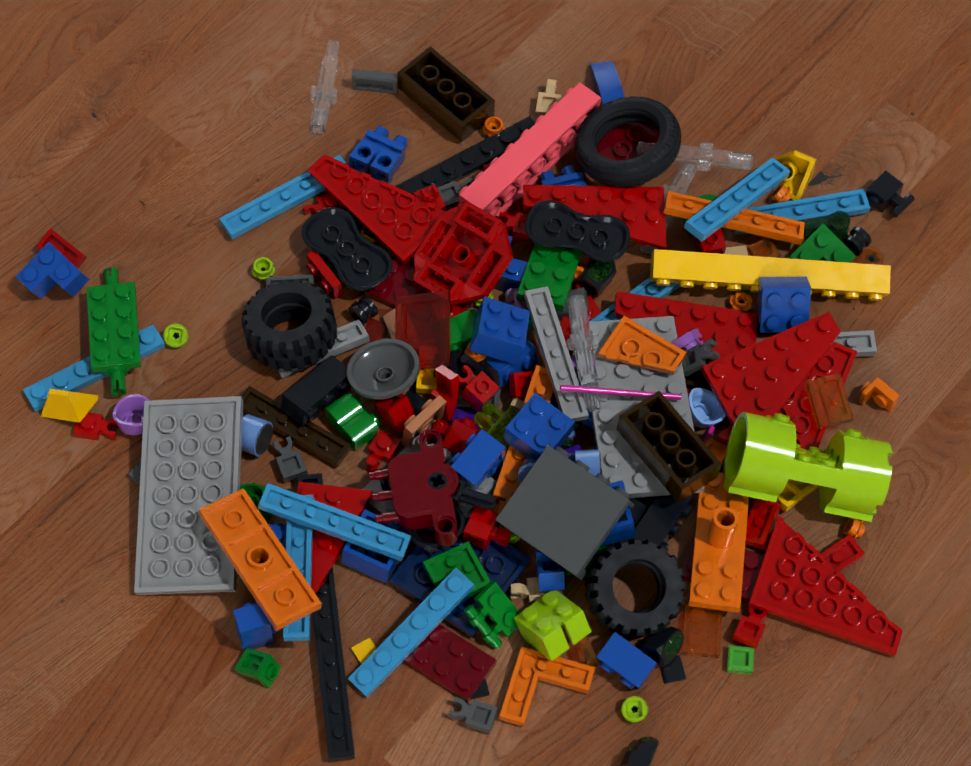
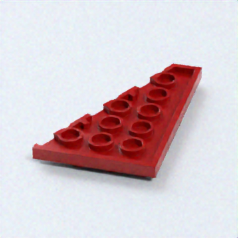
(835, 361)
(769, 372)
(807, 590)

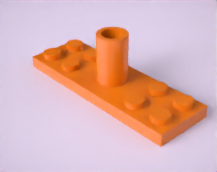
(718, 548)
(260, 559)

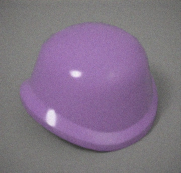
(129, 414)

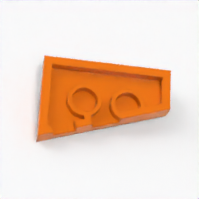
(641, 348)

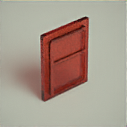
(425, 325)

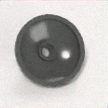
(383, 368)

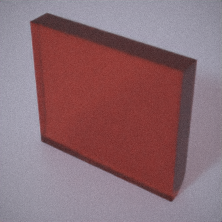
(375, 329)

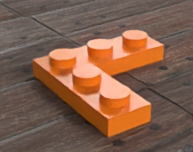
(534, 666)

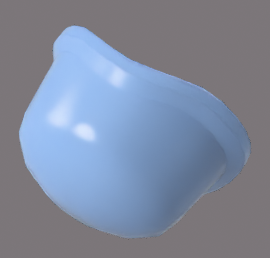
(704, 408)

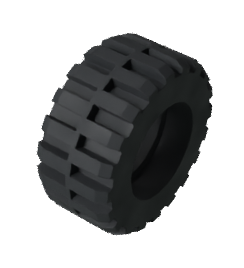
(291, 347)
(668, 579)

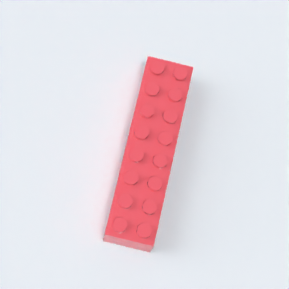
(532, 153)

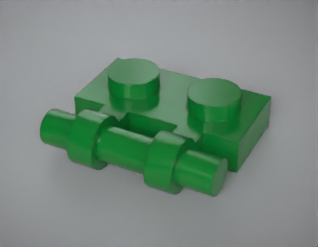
(498, 608)

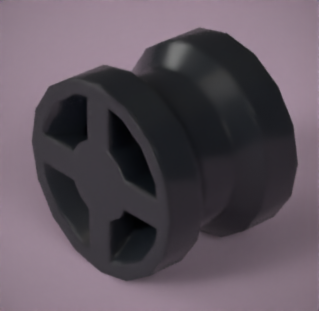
(857, 240)
(363, 310)

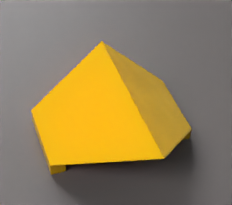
(801, 172)
(68, 405)

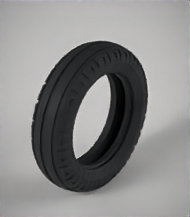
(636, 170)

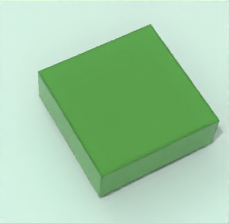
(740, 659)

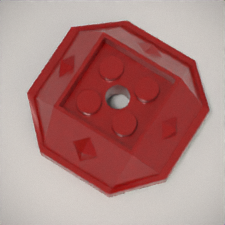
(457, 234)

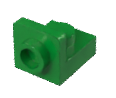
(258, 666)

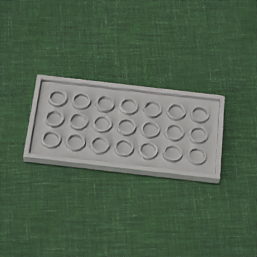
(617, 456)
(186, 464)

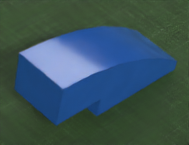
(606, 81)
(549, 573)

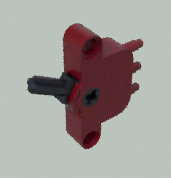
(426, 490)

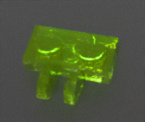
(497, 428)

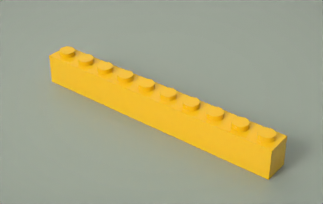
(744, 272)

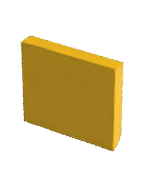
(363, 650)

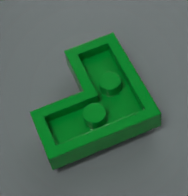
(824, 245)
(464, 560)

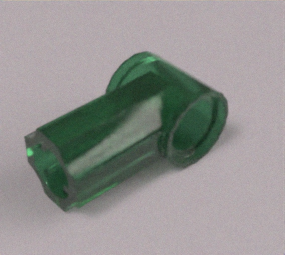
(836, 218)

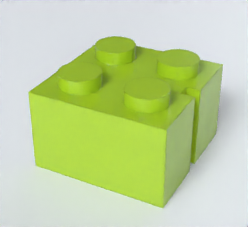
(542, 624)

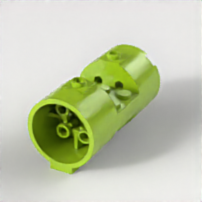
(765, 454)

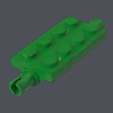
(550, 268)
(113, 329)

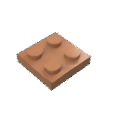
(424, 420)

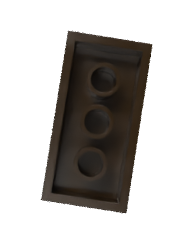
(446, 94)
(668, 446)

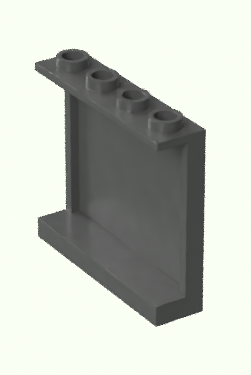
(564, 510)

